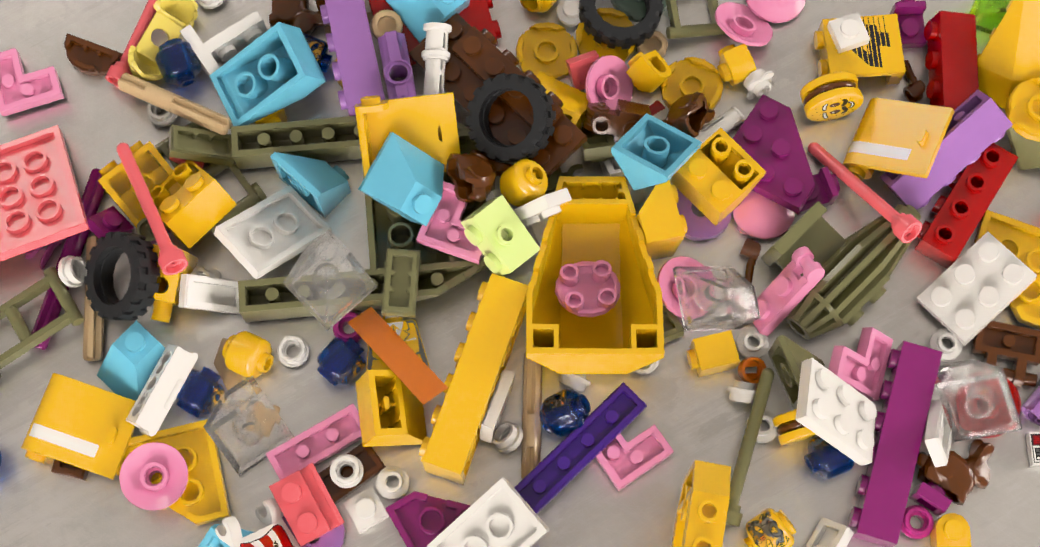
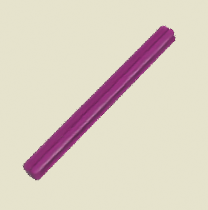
(73, 246)

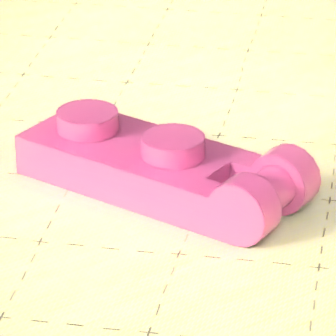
(788, 290)

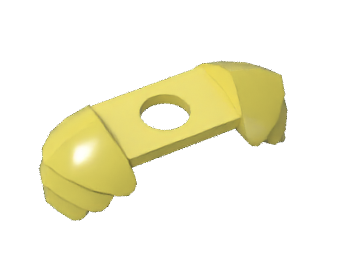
(171, 18)

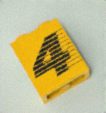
(878, 58)

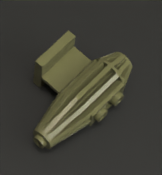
(853, 268)

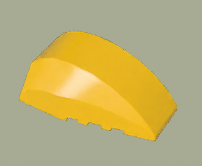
(595, 227)

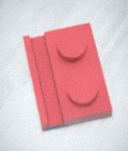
(306, 504)

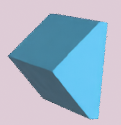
(653, 152)

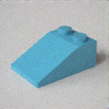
(268, 75)

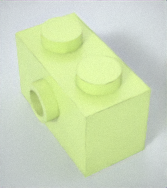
(499, 236)

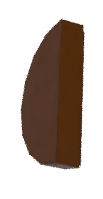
(89, 57)

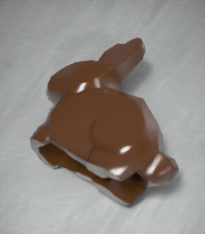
(296, 14)
(690, 114)
(474, 174)
(959, 474)

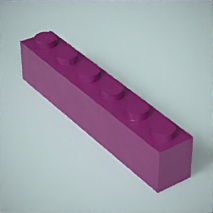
(896, 444)

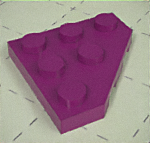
(775, 144)
(423, 517)

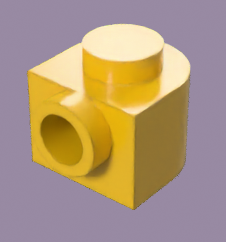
(735, 63)
(648, 71)
(950, 531)

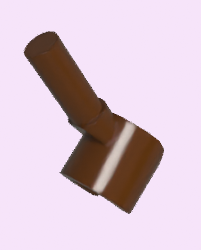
(915, 90)
(751, 250)

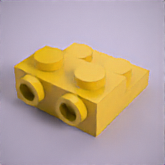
(118, 186)

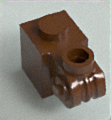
(614, 122)

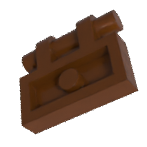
(1012, 344)

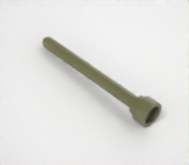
(747, 446)

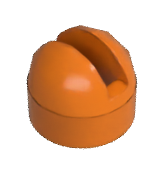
(751, 362)

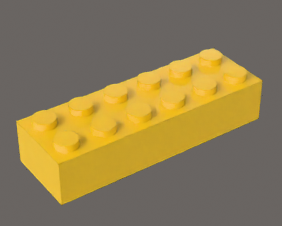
(477, 372)

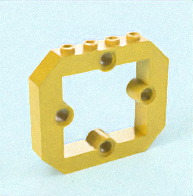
(703, 506)

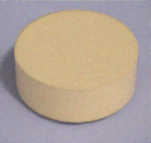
(386, 21)
(656, 42)

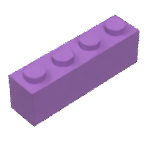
(354, 51)
(971, 130)

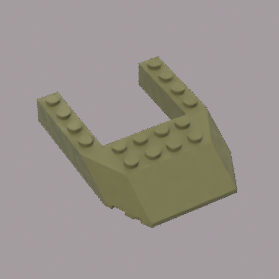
(339, 141)

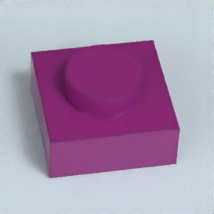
(109, 221)
(931, 497)

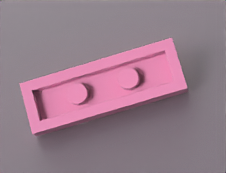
(317, 442)

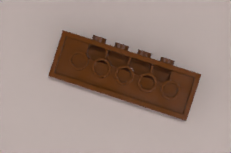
(511, 115)

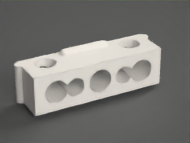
(161, 389)

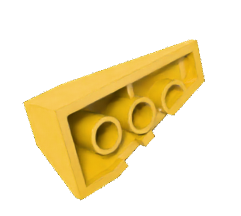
(1011, 52)

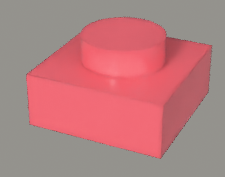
(579, 67)

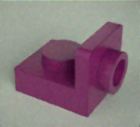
(911, 22)
(825, 191)

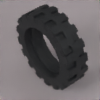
(620, 36)
(479, 117)
(142, 272)

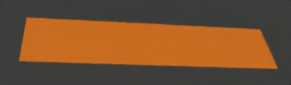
(397, 355)

